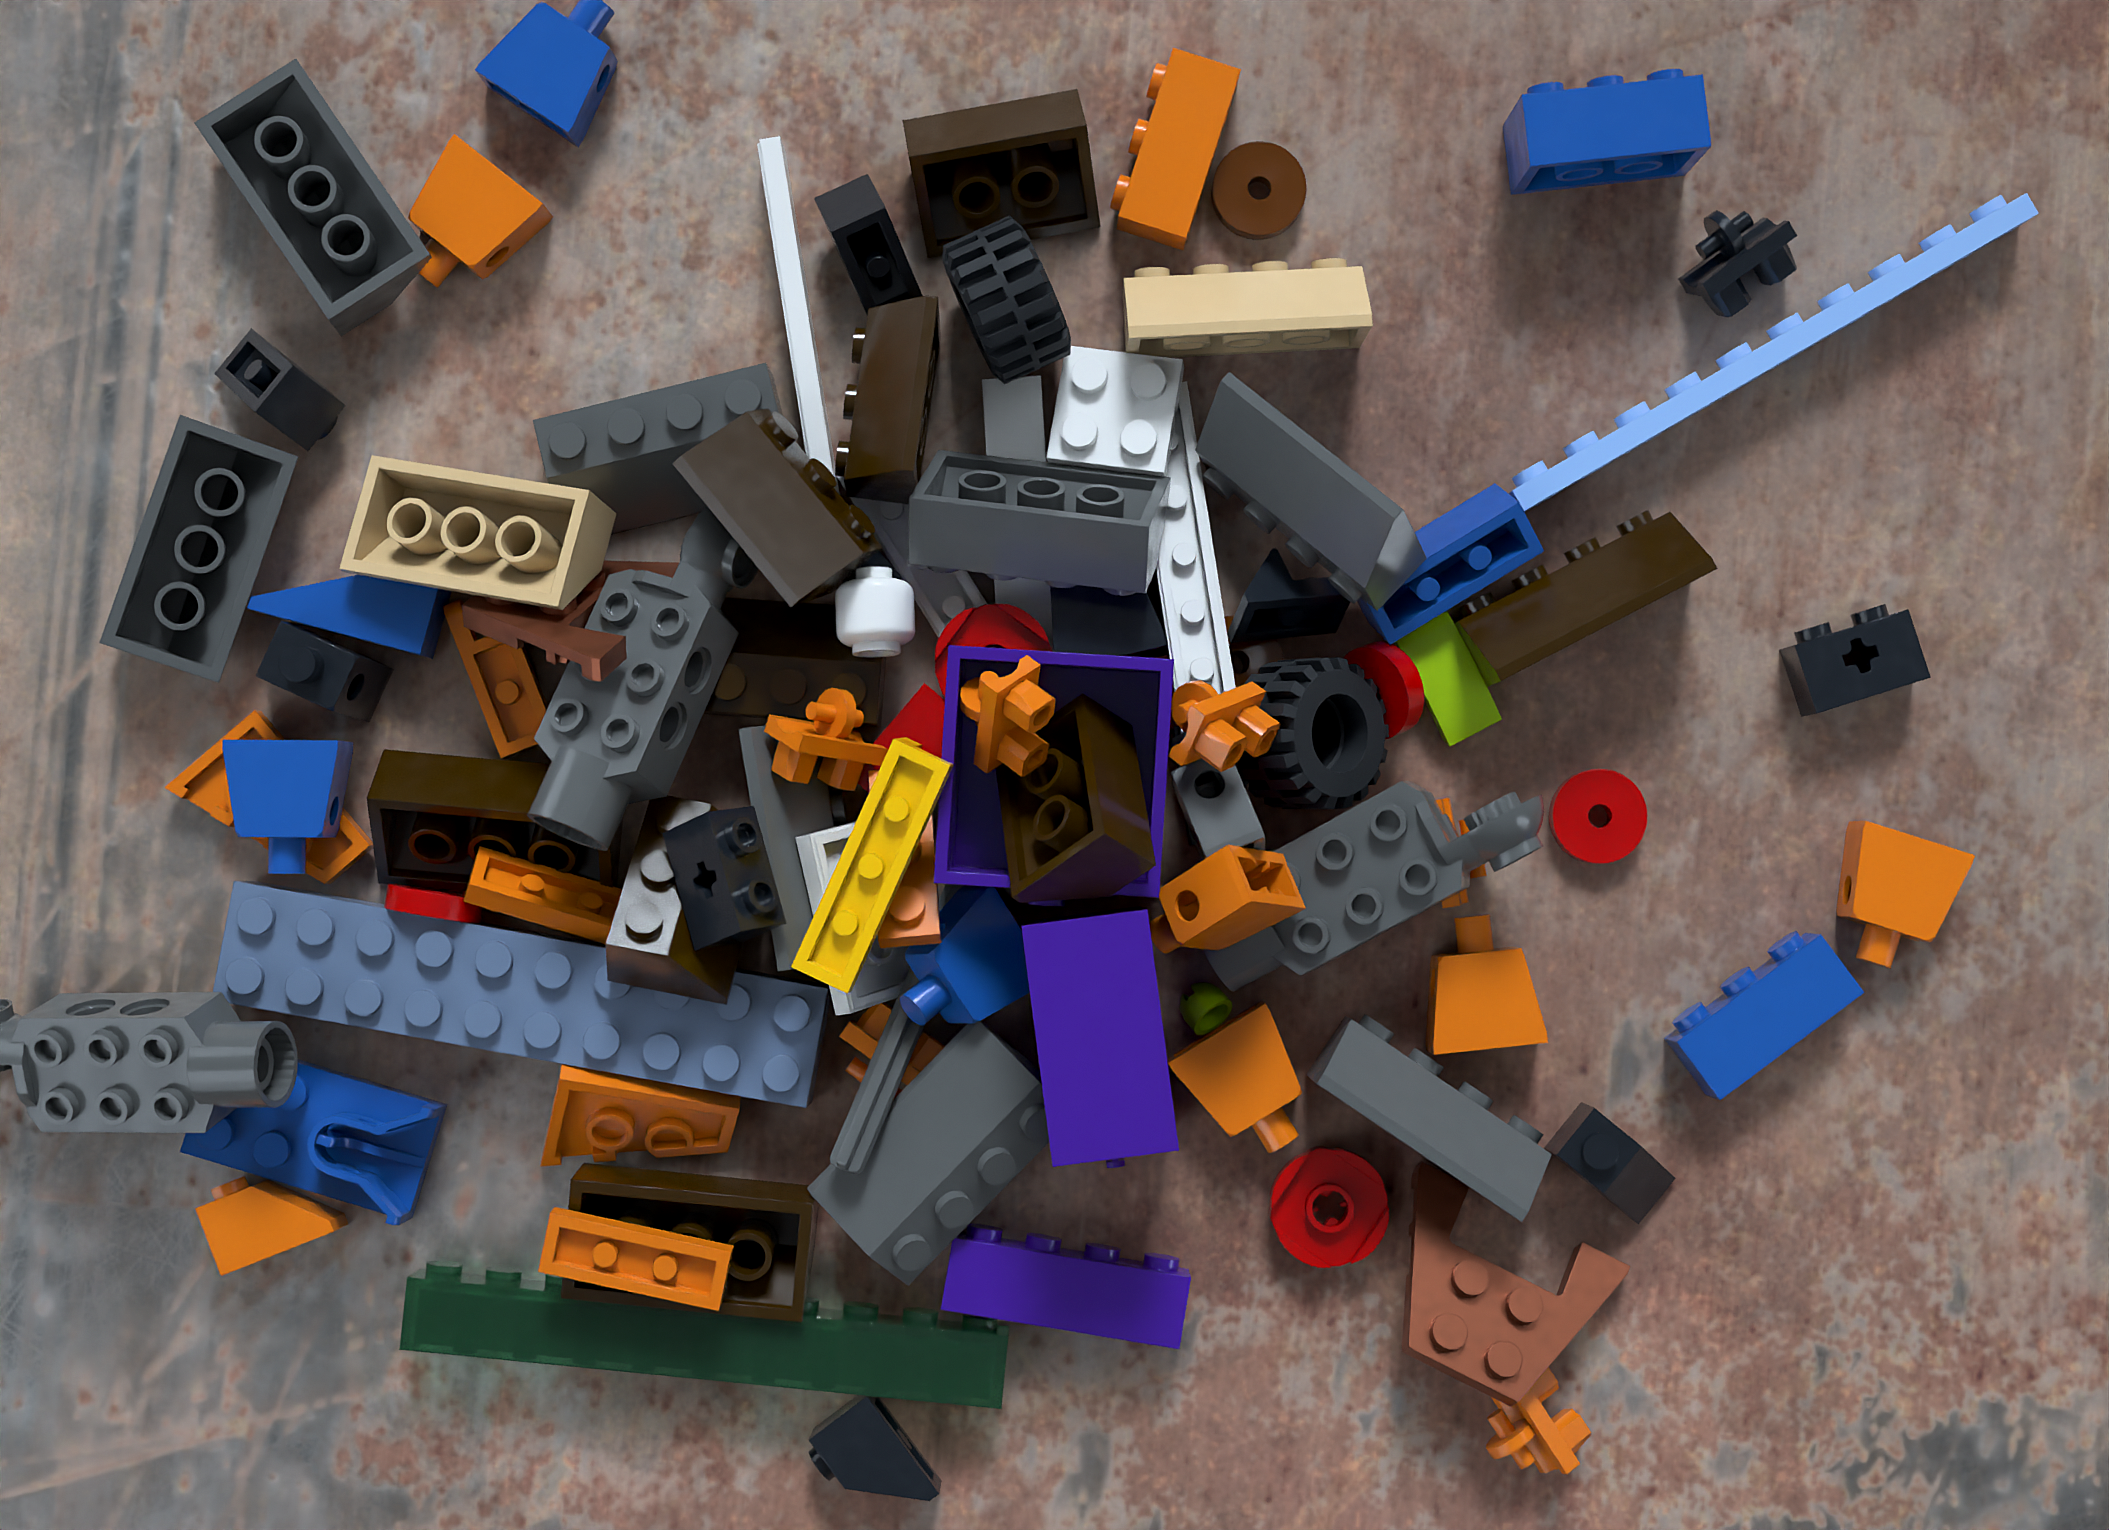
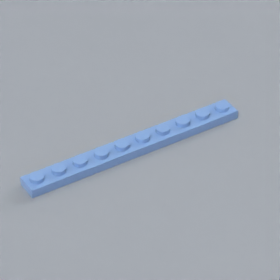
(1787, 340)

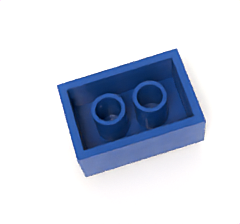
(1606, 132)

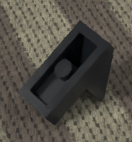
(1285, 607)

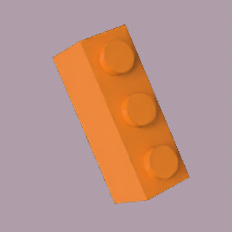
(1175, 148)

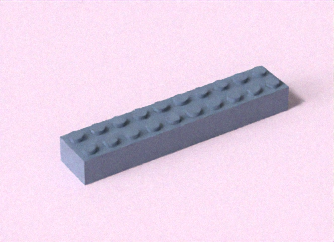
(513, 994)

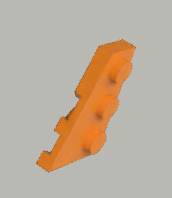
(208, 788)
(622, 1113)

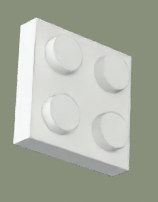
(1115, 411)

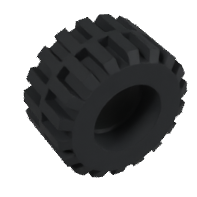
(1007, 299)
(1326, 735)

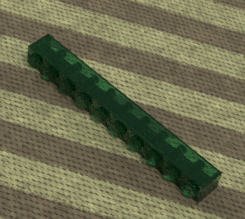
(827, 1352)

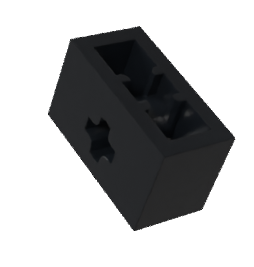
(1888, 652)
(724, 877)

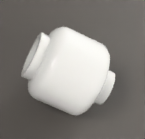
(875, 613)

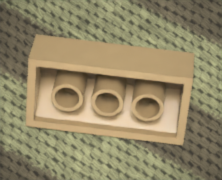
(1246, 310)
(477, 533)

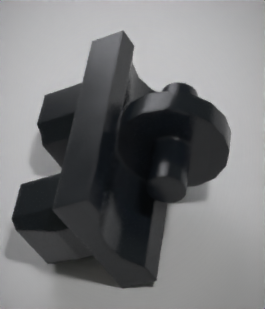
(1732, 251)

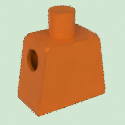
(473, 214)
(1896, 887)
(1225, 900)
(1481, 995)
(1243, 1076)

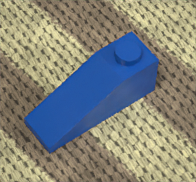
(366, 609)

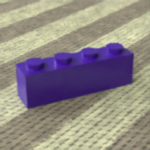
(1067, 1287)

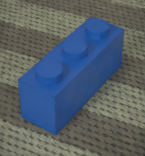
(1463, 555)
(1762, 1013)

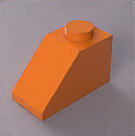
(261, 1221)

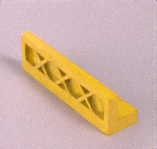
(872, 864)

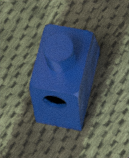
(554, 66)
(287, 794)
(974, 967)

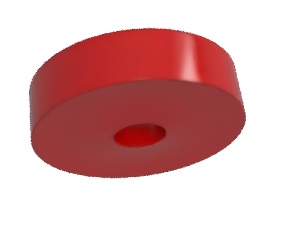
(1396, 680)
(1624, 810)
(431, 903)

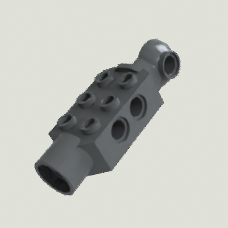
(631, 731)
(1376, 873)
(143, 1061)

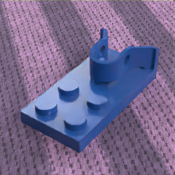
(333, 1140)

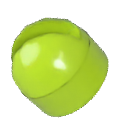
(1205, 1007)

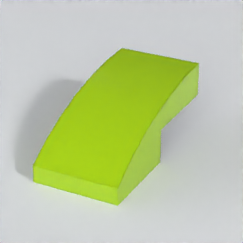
(1450, 680)

